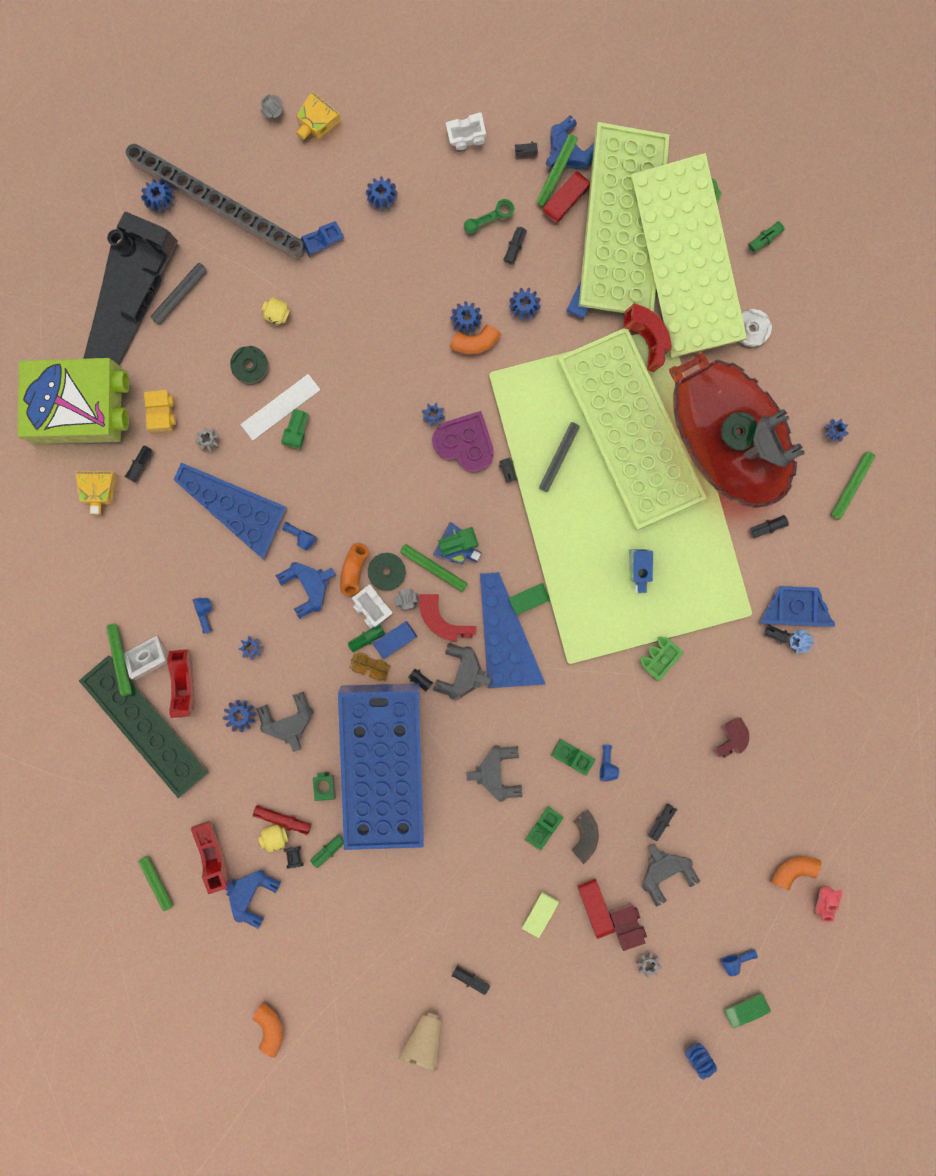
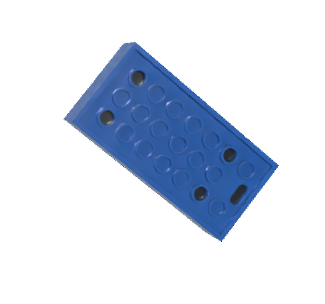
(381, 766)

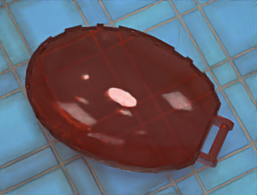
(699, 410)

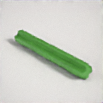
(557, 169)
(853, 485)
(433, 567)
(118, 659)

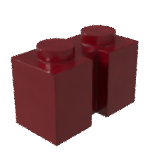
(627, 926)

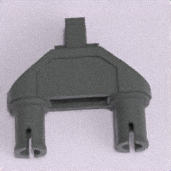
(767, 442)
(468, 676)
(290, 727)
(490, 773)
(662, 867)

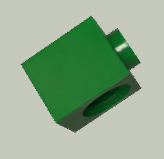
(320, 795)

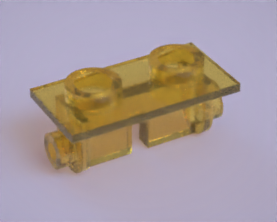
(361, 662)

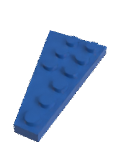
(241, 511)
(506, 646)

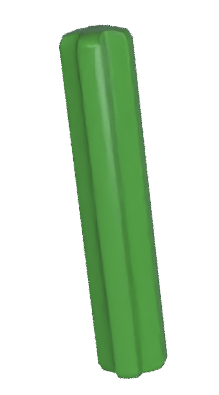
(155, 883)

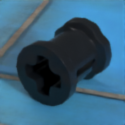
(293, 857)

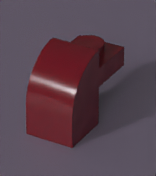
(737, 737)

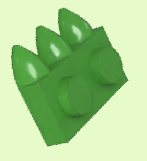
(662, 658)

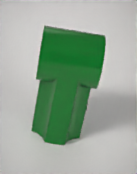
(294, 433)
(463, 540)

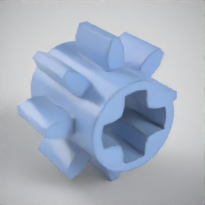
(801, 641)

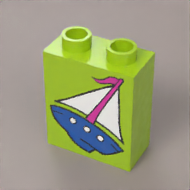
(71, 401)

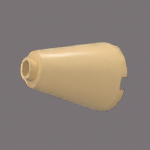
(424, 1043)

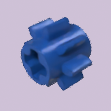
(431, 419)
(841, 428)
(247, 644)

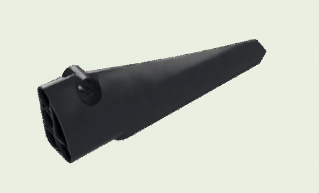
(128, 284)

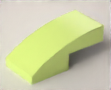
(540, 914)

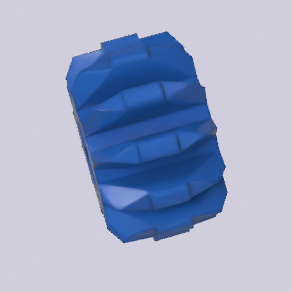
(155, 189)
(374, 191)
(518, 300)
(461, 311)
(234, 719)
(701, 1061)

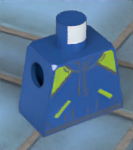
(460, 556)
(639, 560)

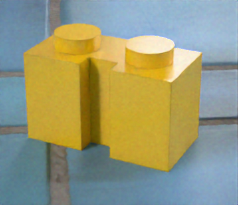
(159, 411)

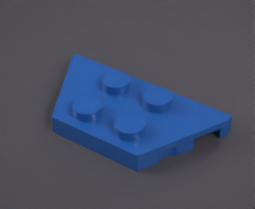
(797, 607)

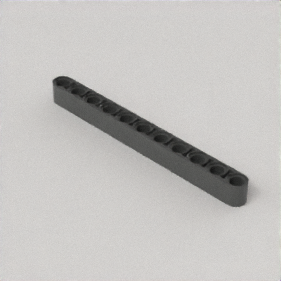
(209, 194)

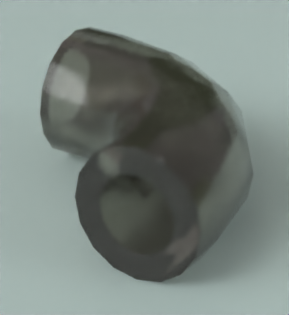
(588, 836)

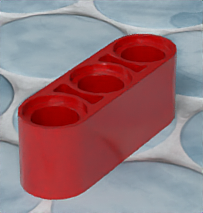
(566, 197)
(596, 908)

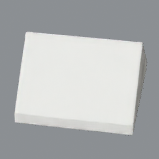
(145, 658)

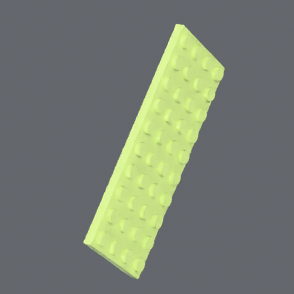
(615, 246)
(689, 256)
(632, 428)

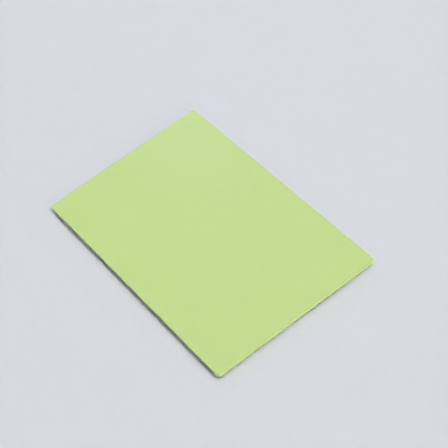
(587, 531)

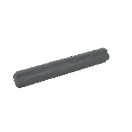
(177, 294)
(559, 457)

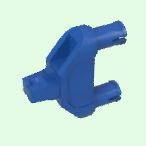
(578, 158)
(314, 583)
(241, 893)

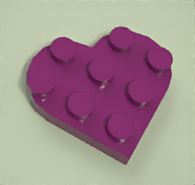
(466, 441)

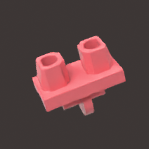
(828, 903)

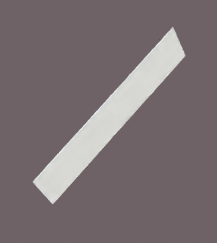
(280, 407)

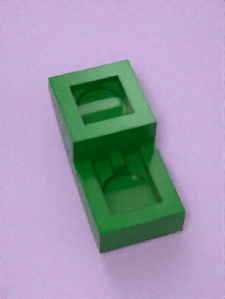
(529, 599)
(573, 757)
(544, 828)
(748, 1010)

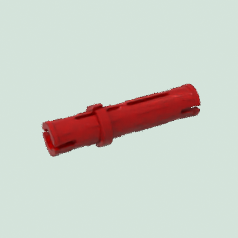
(286, 821)

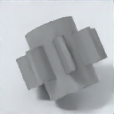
(271, 106)
(207, 434)
(406, 599)
(644, 967)

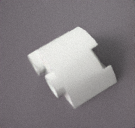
(466, 131)
(372, 606)

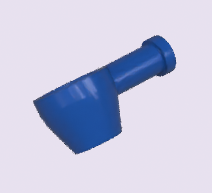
(305, 539)
(202, 607)
(607, 770)
(732, 963)

